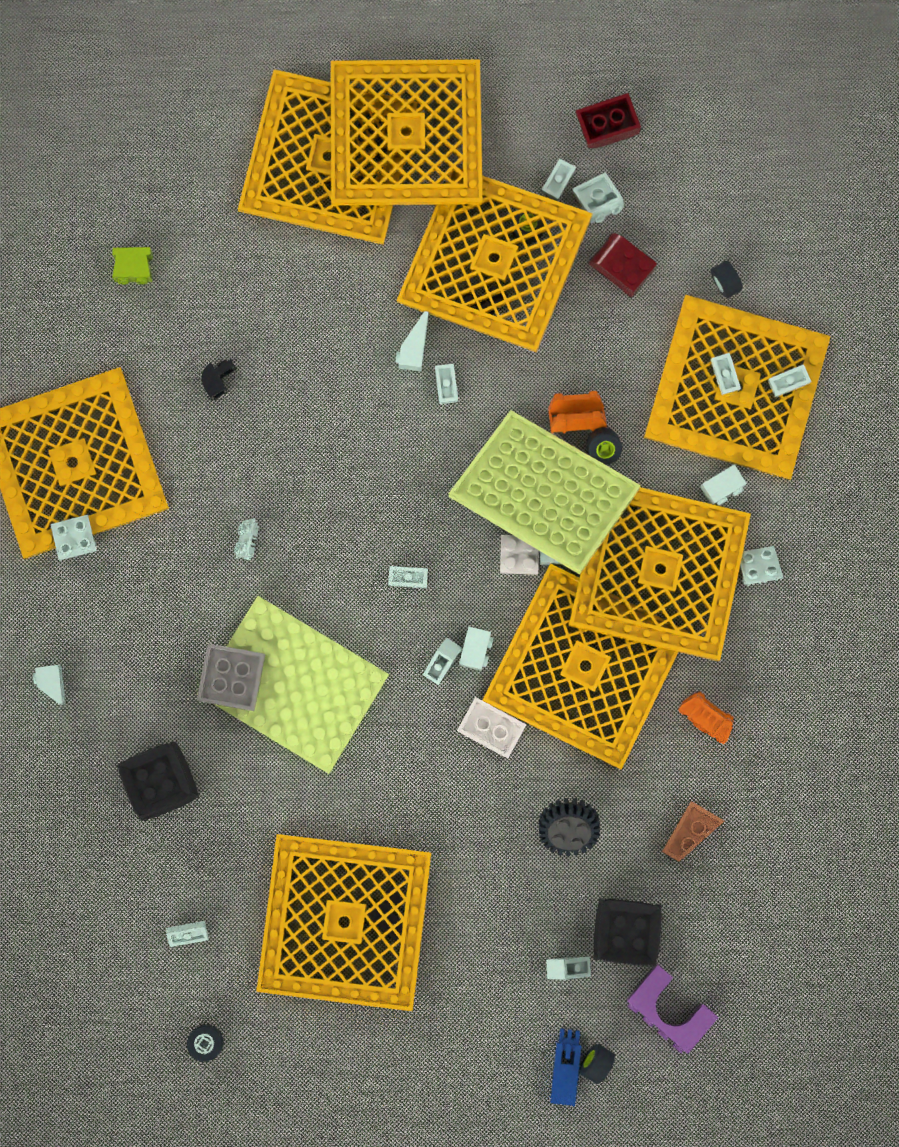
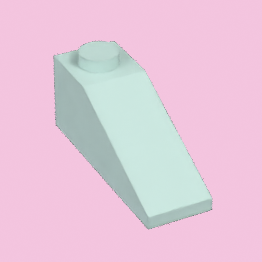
(413, 347)

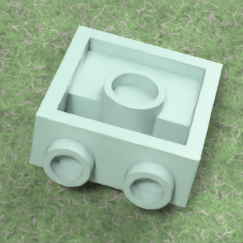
(599, 197)

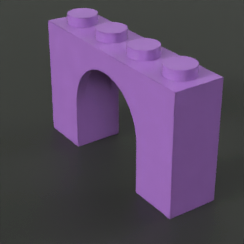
(685, 1034)

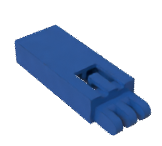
(566, 1075)

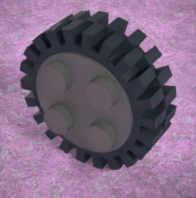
(569, 827)

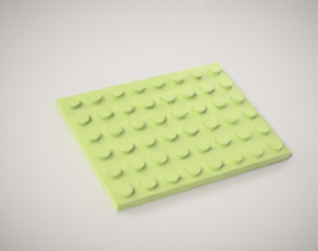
(544, 491)
(308, 687)

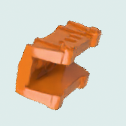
(576, 412)
(707, 716)

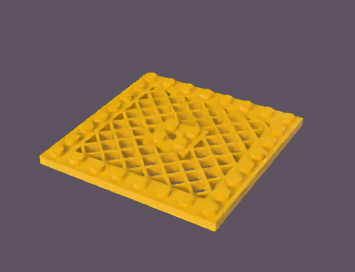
(413, 71)
(286, 211)
(479, 320)
(709, 445)
(103, 520)
(635, 630)
(564, 730)
(269, 975)

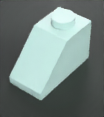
(442, 661)
(50, 681)
(568, 968)

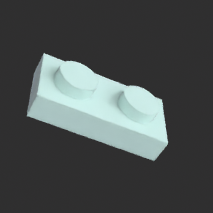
(558, 179)
(725, 373)
(789, 381)
(446, 383)
(408, 577)
(187, 934)

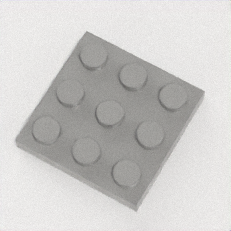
(231, 677)

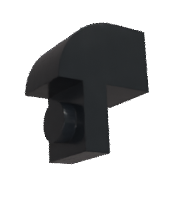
(212, 378)

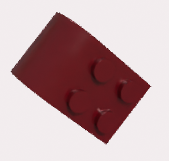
(608, 121)
(623, 264)

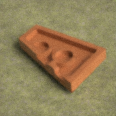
(690, 831)

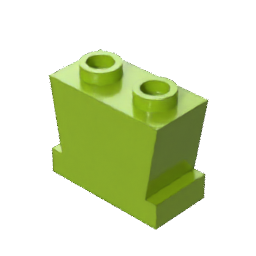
(132, 265)

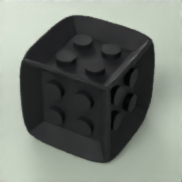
(158, 781)
(627, 932)

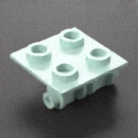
(73, 537)
(243, 547)
(760, 566)

